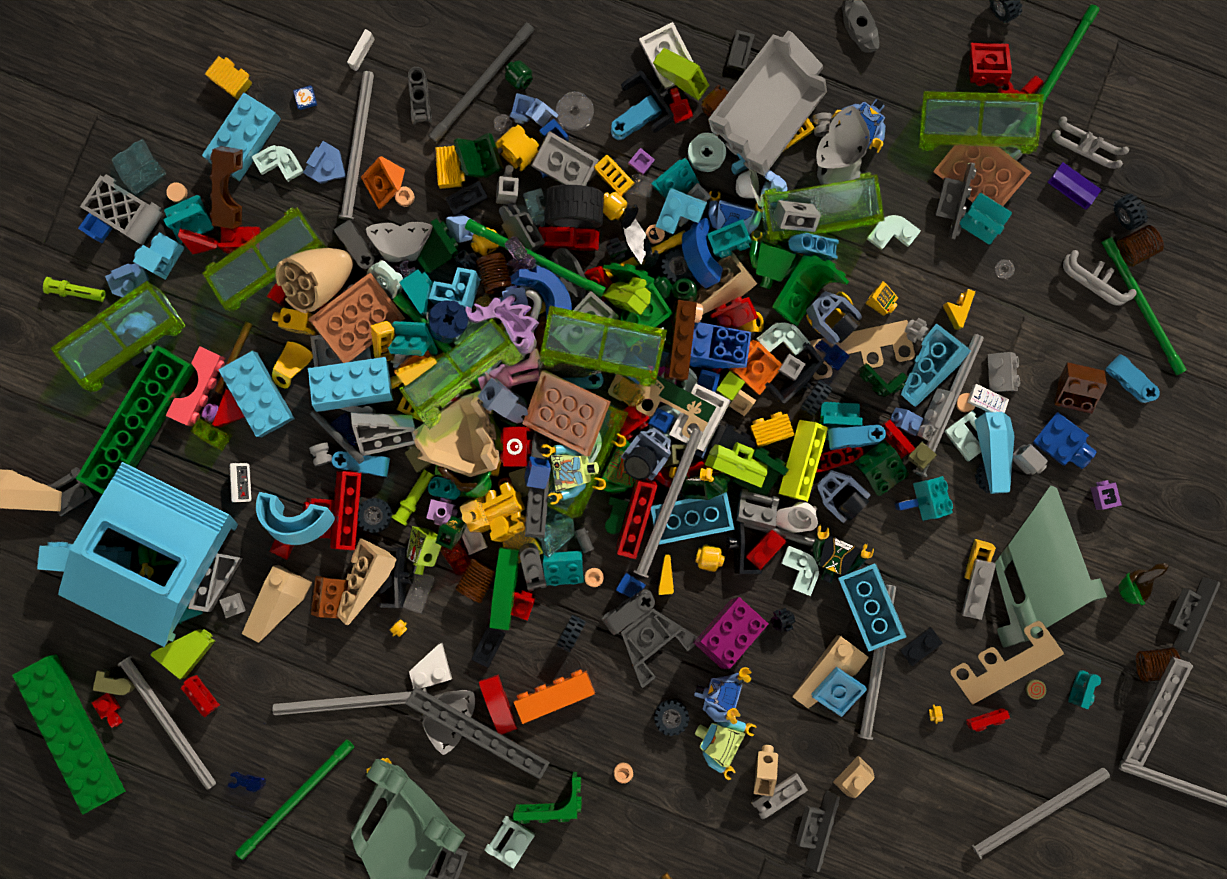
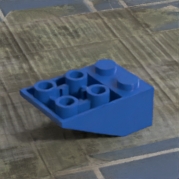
(719, 347)

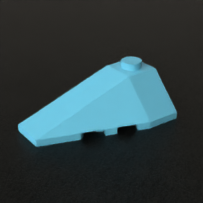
(935, 362)
(996, 446)

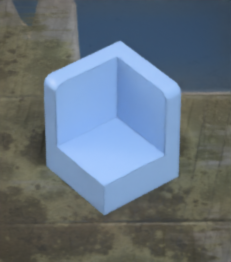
(540, 112)
(456, 227)

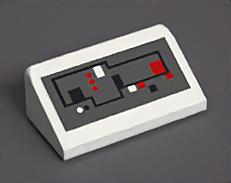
(240, 482)

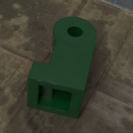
(615, 522)
(452, 530)

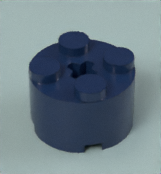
(449, 311)

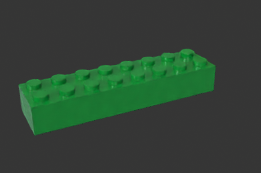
(137, 418)
(68, 733)

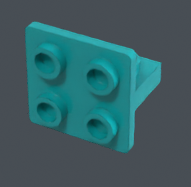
(677, 177)
(188, 215)
(985, 218)
(729, 239)
(412, 339)
(840, 415)
(933, 498)
(563, 568)

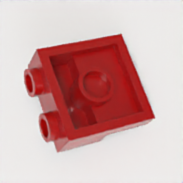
(990, 64)

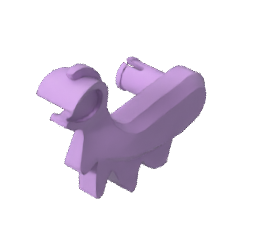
(513, 317)

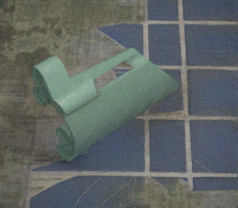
(1048, 570)
(409, 830)

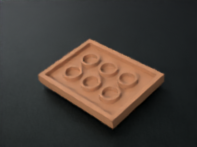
(996, 172)
(348, 318)
(566, 413)

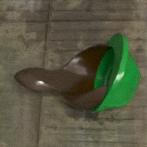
(472, 486)
(1138, 584)

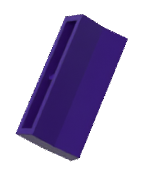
(1074, 185)

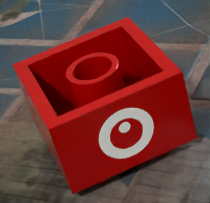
(516, 446)

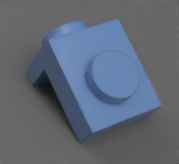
(520, 107)
(906, 421)

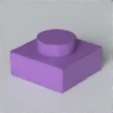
(641, 161)

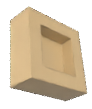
(742, 402)

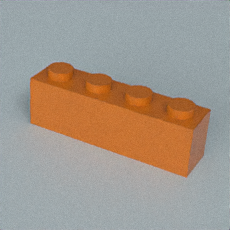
(553, 697)

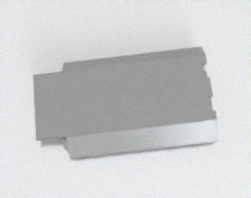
(770, 102)

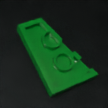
(654, 313)

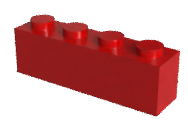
(345, 510)
(636, 518)

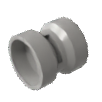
(822, 123)
(320, 452)

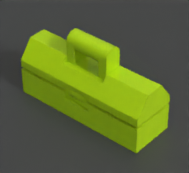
(629, 296)
(741, 468)

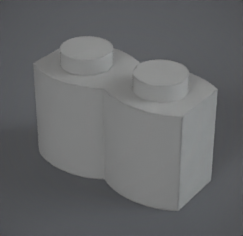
(1029, 459)

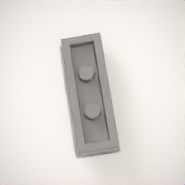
(978, 589)

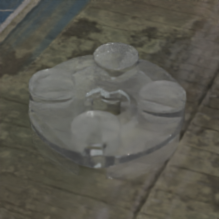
(582, 119)

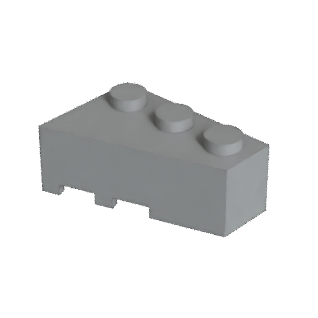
(382, 431)
(214, 582)

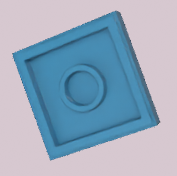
(838, 691)

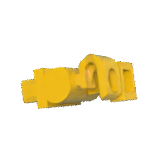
(500, 508)

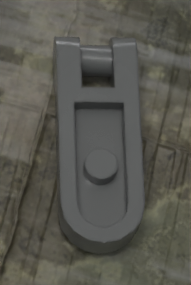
(532, 566)

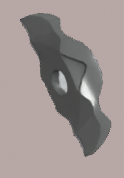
(865, 37)
(567, 260)

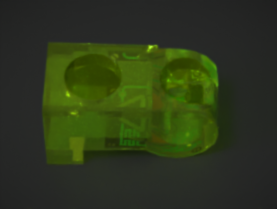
(211, 434)

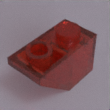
(457, 557)

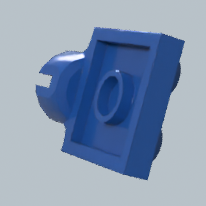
(1065, 442)

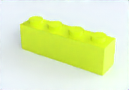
(803, 460)

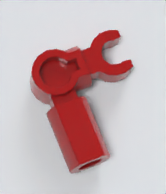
(1030, 88)

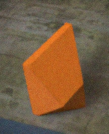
(383, 180)

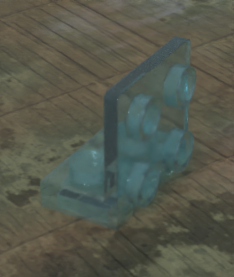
(137, 167)
(558, 531)

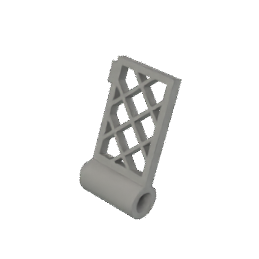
(143, 219)

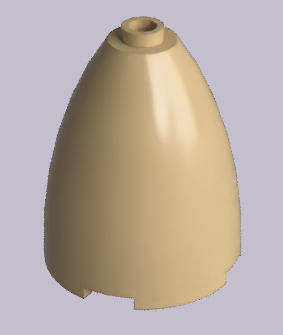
(313, 277)

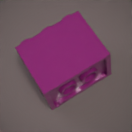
(730, 633)

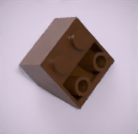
(1080, 387)

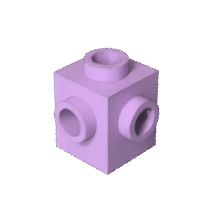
(435, 508)

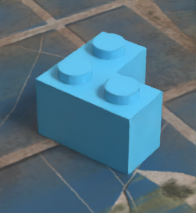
(678, 205)
(160, 256)
(462, 289)

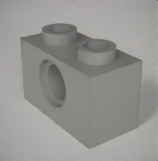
(796, 216)

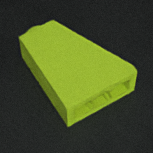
(681, 72)
(184, 653)

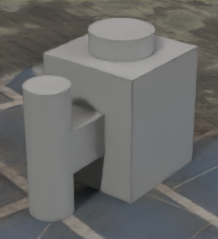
(507, 187)

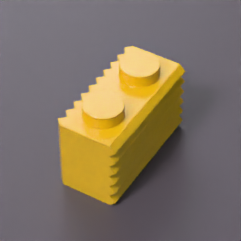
(229, 78)
(448, 168)
(771, 430)

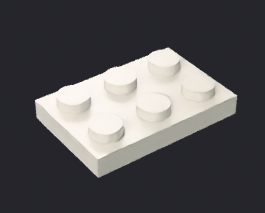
(667, 38)
(711, 397)

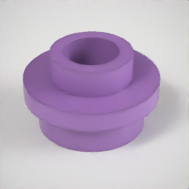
(209, 412)

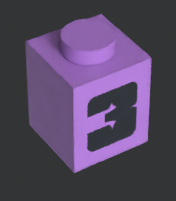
(1105, 495)

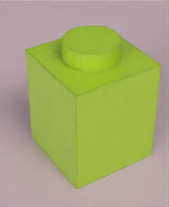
(730, 386)

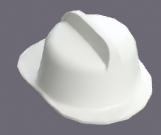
(748, 186)
(797, 518)

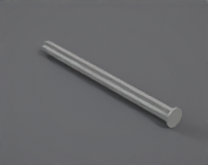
(357, 146)
(956, 389)
(669, 503)
(874, 683)
(341, 703)
(167, 723)
(1174, 783)
(1040, 812)

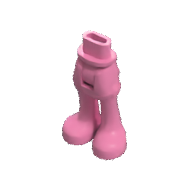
(504, 372)

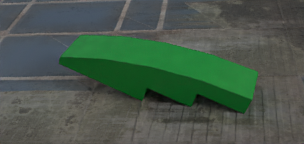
(504, 588)

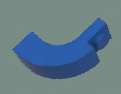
(697, 254)
(546, 284)

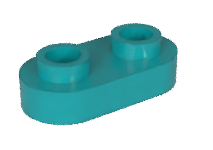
(443, 488)

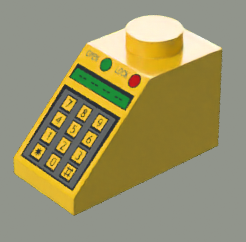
(882, 299)

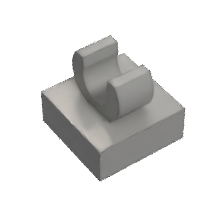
(791, 367)
(232, 605)

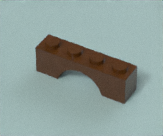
(225, 210)
(679, 356)

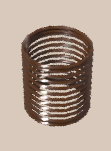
(1141, 244)
(489, 265)
(477, 591)
(1148, 661)

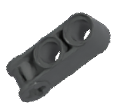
(419, 108)
(355, 244)
(628, 611)

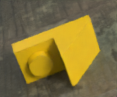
(956, 313)

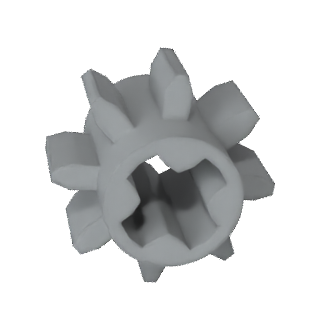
(916, 330)

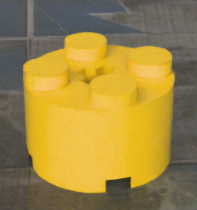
(517, 147)

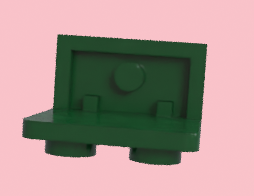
(478, 156)
(438, 247)
(880, 387)
(882, 467)
(774, 468)

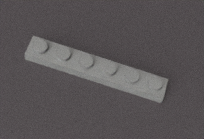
(1157, 711)

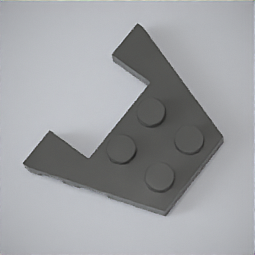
(648, 636)

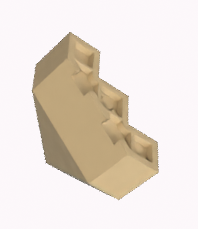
(461, 438)

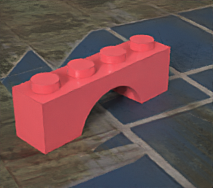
(187, 409)

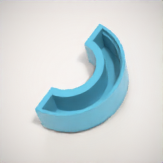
(295, 529)

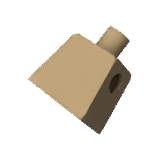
(766, 771)
(855, 778)

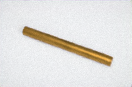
(235, 353)

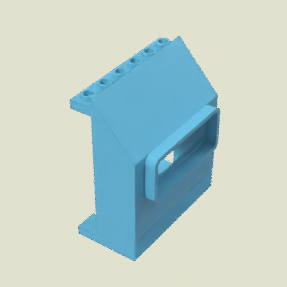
(160, 520)

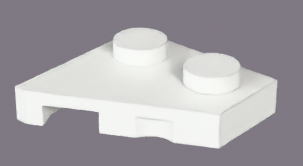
(431, 669)

